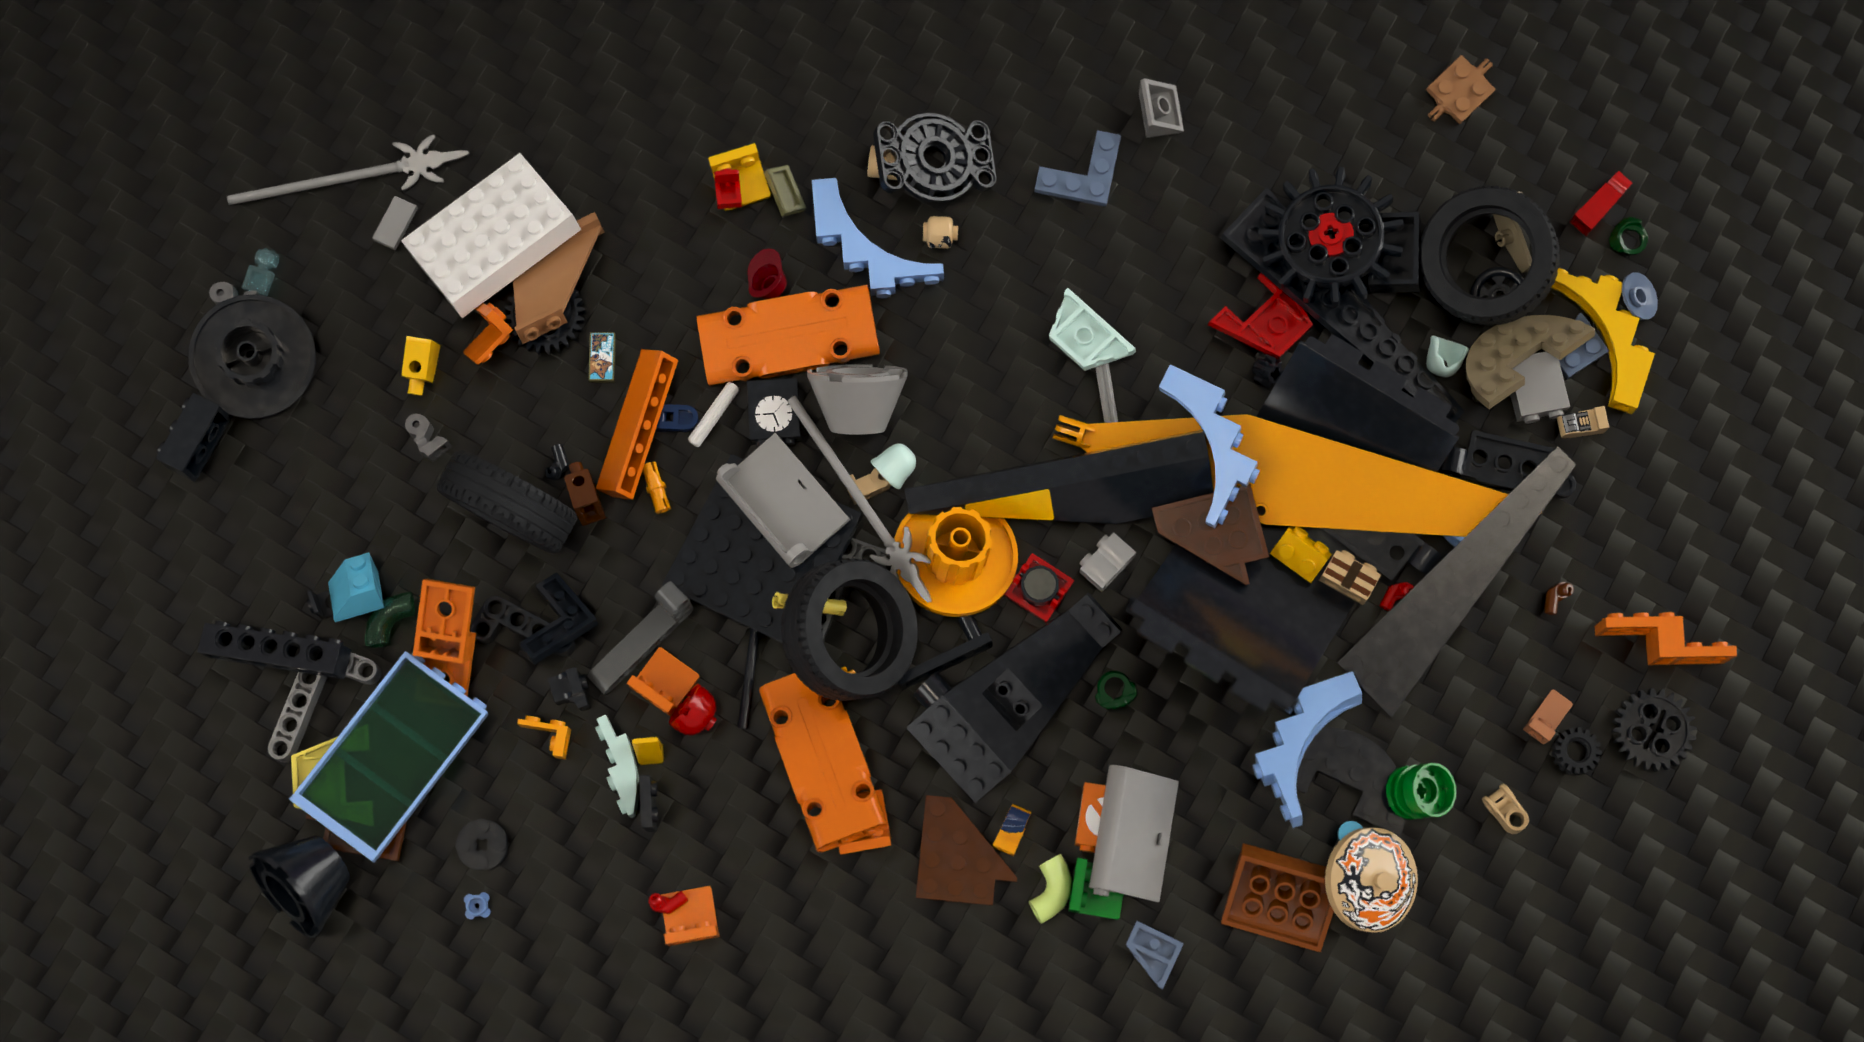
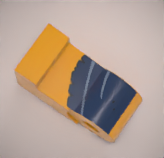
(1012, 830)

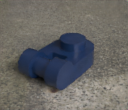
(684, 418)

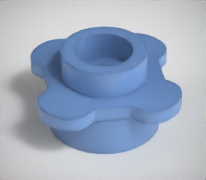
(482, 900)

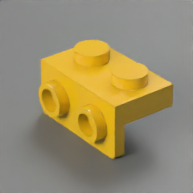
(1301, 553)

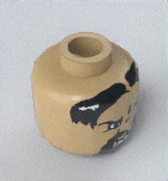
(939, 232)

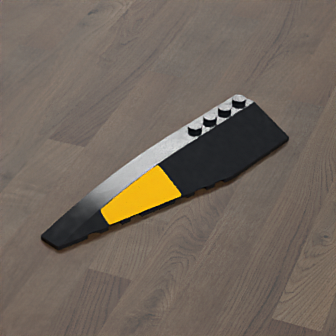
(1085, 487)

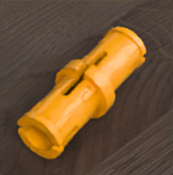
(656, 487)

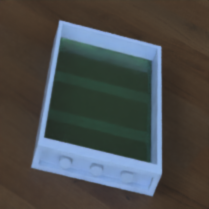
(390, 755)

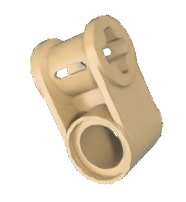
(1505, 808)

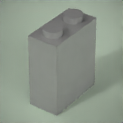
(1543, 389)

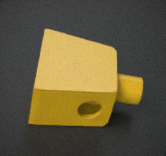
(419, 353)

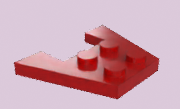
(1271, 328)

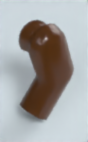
(1555, 595)

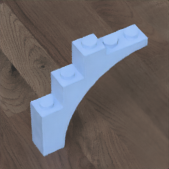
(885, 269)
(1231, 467)
(1293, 735)

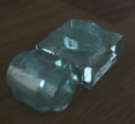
(259, 277)

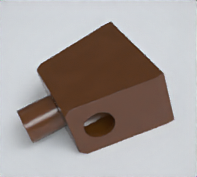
(583, 494)

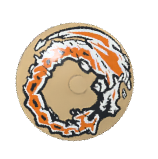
(1371, 879)

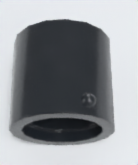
(931, 690)

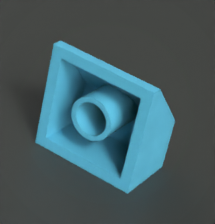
(355, 588)

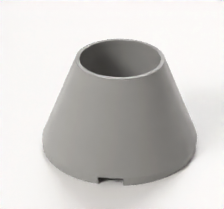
(857, 396)

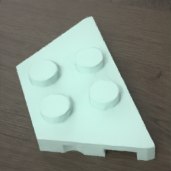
(1086, 335)

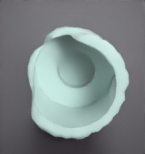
(1445, 350)
(895, 464)

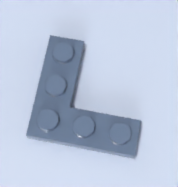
(1082, 188)

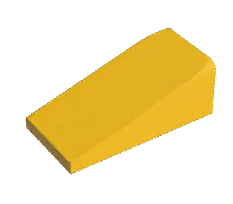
(648, 750)

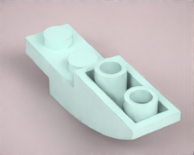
(624, 775)

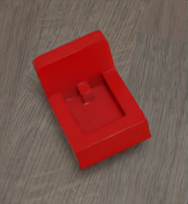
(727, 188)

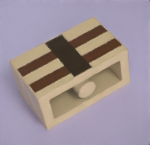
(1350, 576)

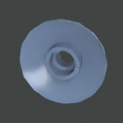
(1639, 296)

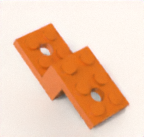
(442, 638)
(1665, 639)

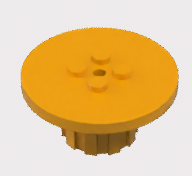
(969, 559)

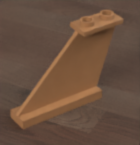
(547, 286)

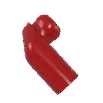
(1394, 593)
(665, 904)

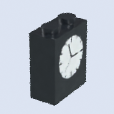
(771, 412)

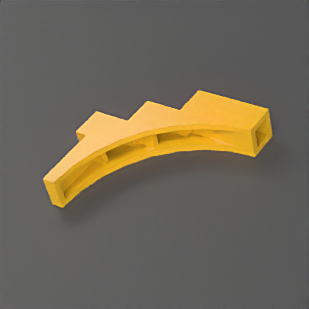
(1628, 363)

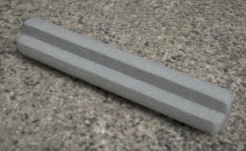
(1106, 393)

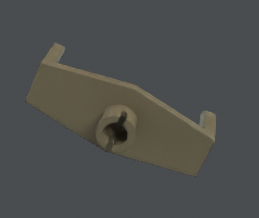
(1514, 241)

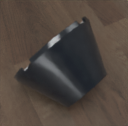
(302, 881)

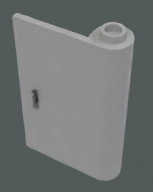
(788, 514)
(1133, 834)

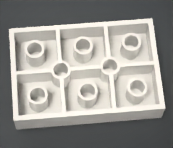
(491, 235)

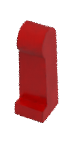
(1600, 203)

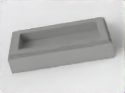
(395, 223)

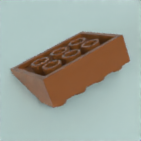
(1279, 898)

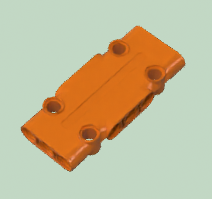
(787, 334)
(823, 763)

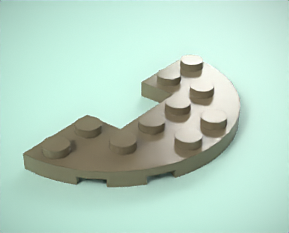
(1507, 345)

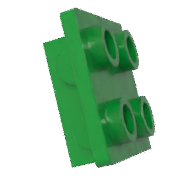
(1083, 899)

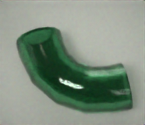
(382, 620)

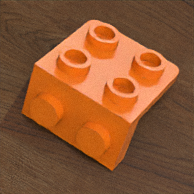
(493, 335)

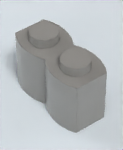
(1107, 561)

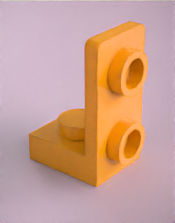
(558, 743)

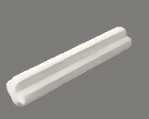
(713, 414)

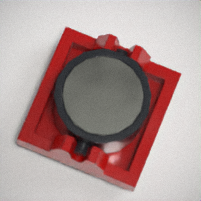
(1039, 587)

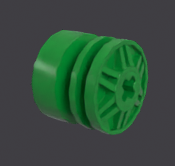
(1421, 791)

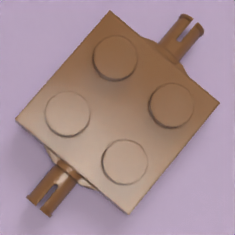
(1460, 89)

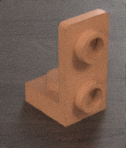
(1548, 717)

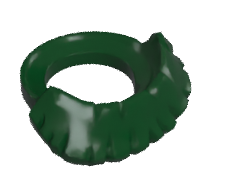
(1629, 223)
(1129, 691)

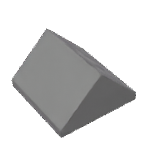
(1160, 108)

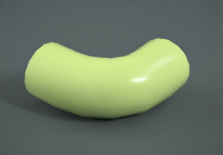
(1056, 891)

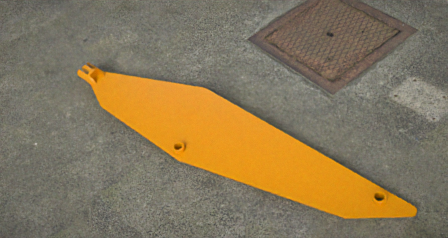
(1320, 480)

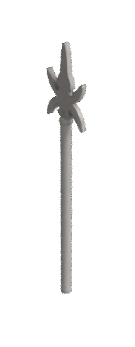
(416, 162)
(899, 557)

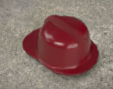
(766, 275)

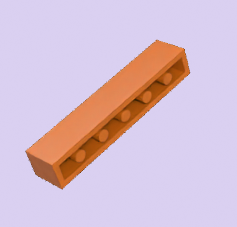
(637, 424)

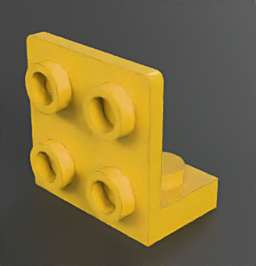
(751, 175)

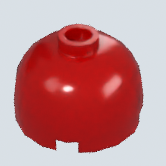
(695, 712)

